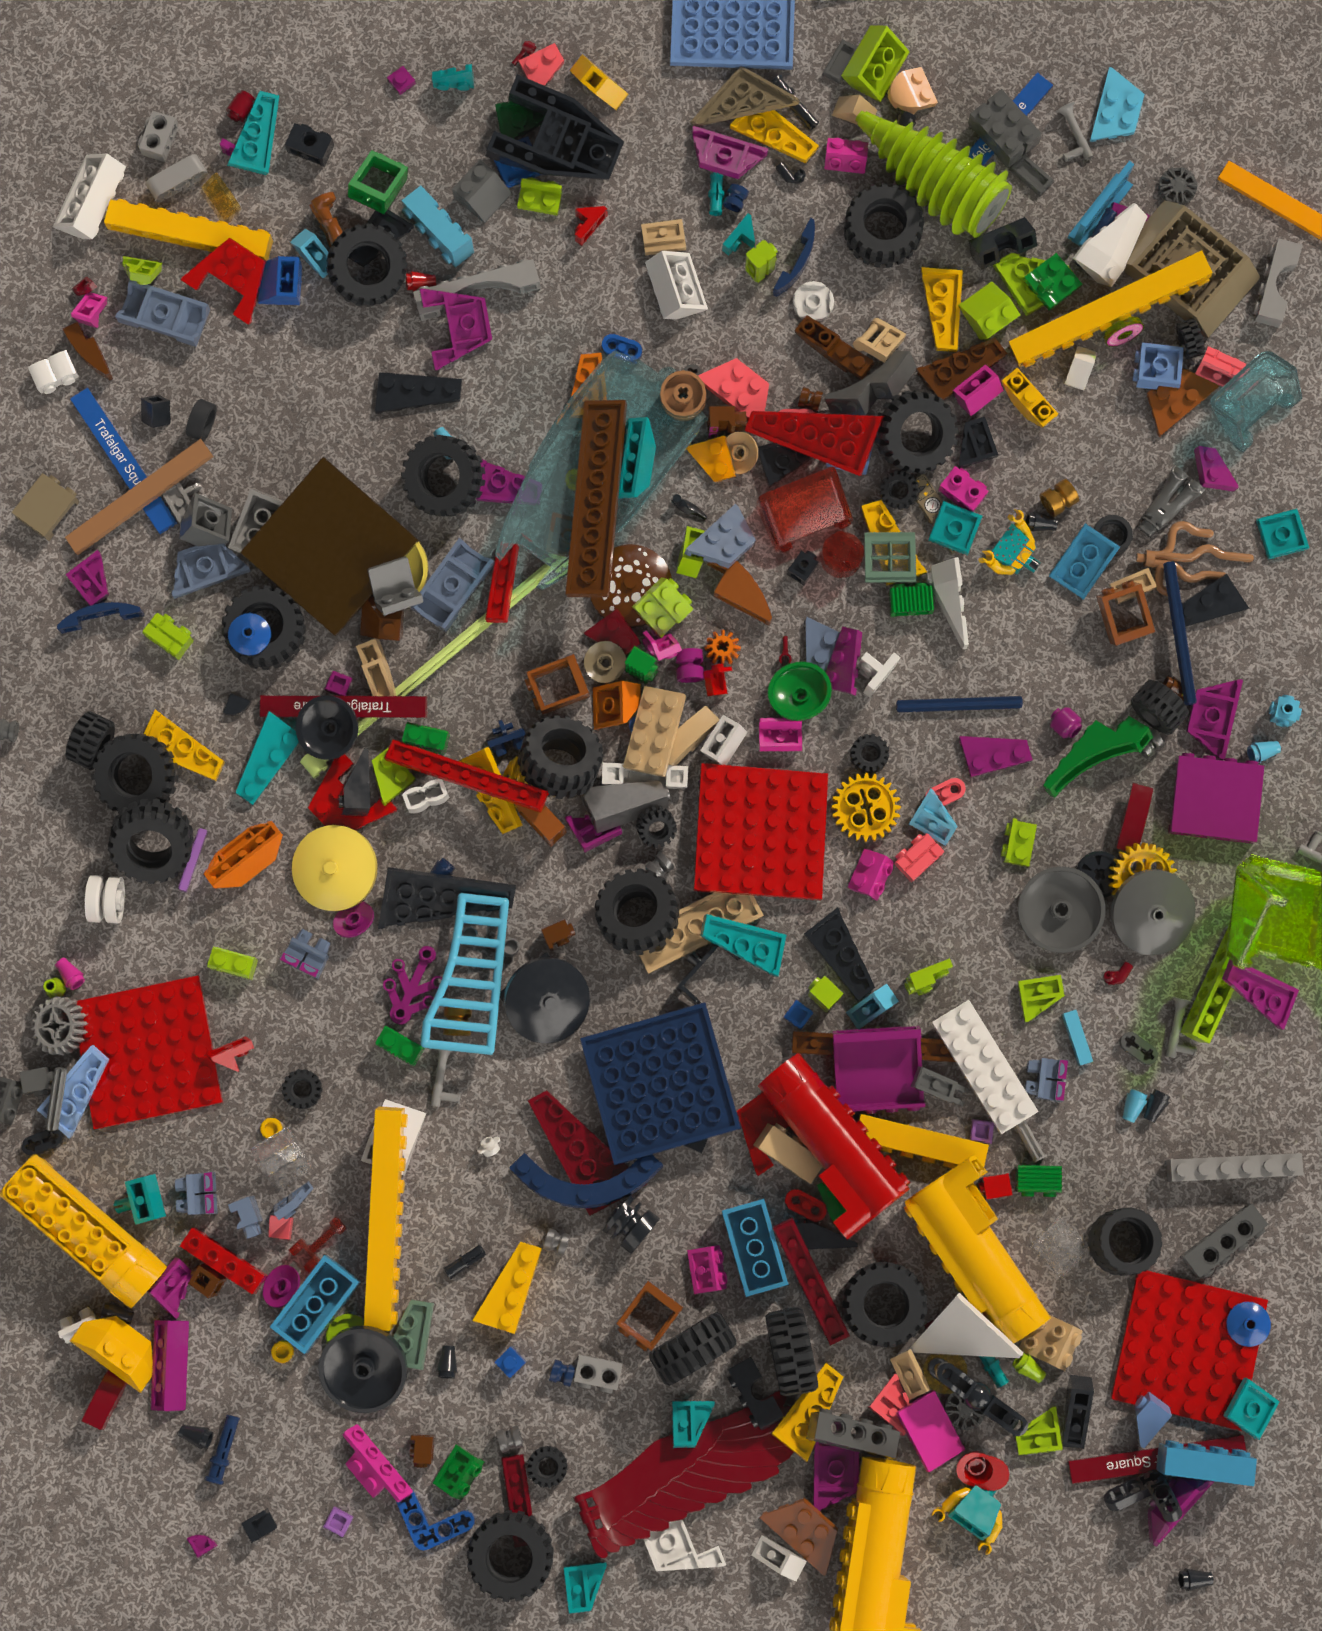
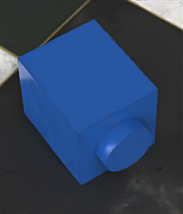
(510, 1361)

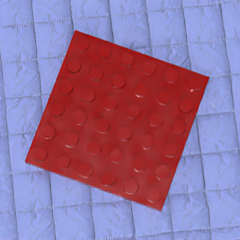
(761, 832)
(154, 1052)
(1182, 1348)

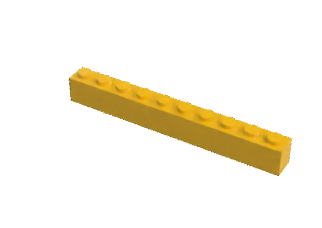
(1110, 309)
(384, 1217)

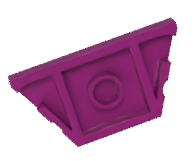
(725, 154)
(1214, 716)
(834, 1474)

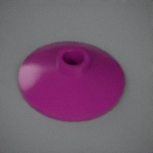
(354, 920)
(281, 1286)

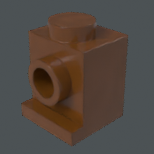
(558, 934)
(200, 1283)
(422, 1450)

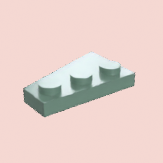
(414, 1332)

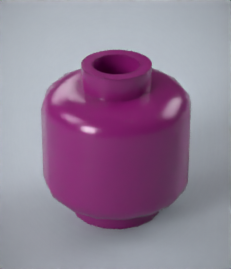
(1066, 722)

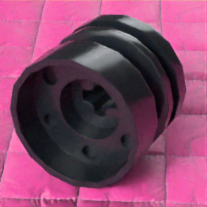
(630, 1224)

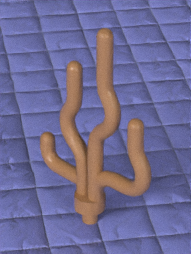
(1158, 558)

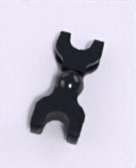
(977, 1396)

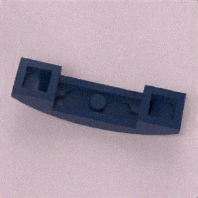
(787, 280)
(73, 621)

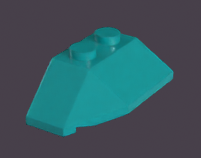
(637, 457)

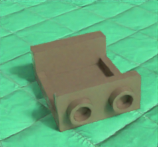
(45, 505)

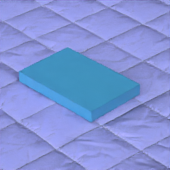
(1084, 561)

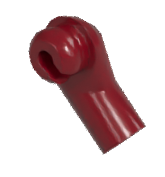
(1118, 977)

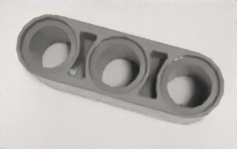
(176, 177)

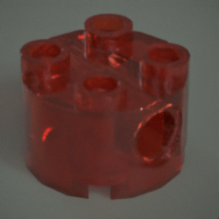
(842, 554)

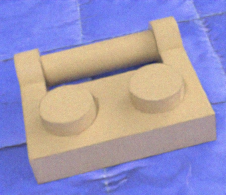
(884, 344)

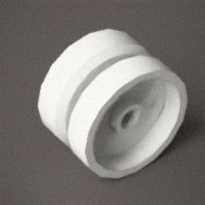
(104, 899)

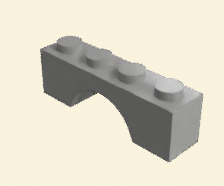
(1272, 306)

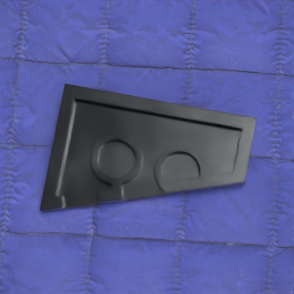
(779, 461)
(1213, 601)

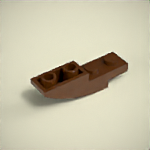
(833, 348)

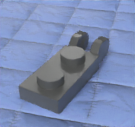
(938, 1086)

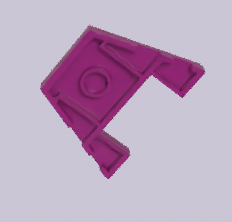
(466, 323)

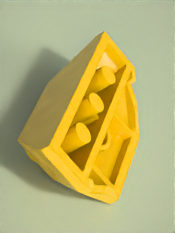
(117, 1349)

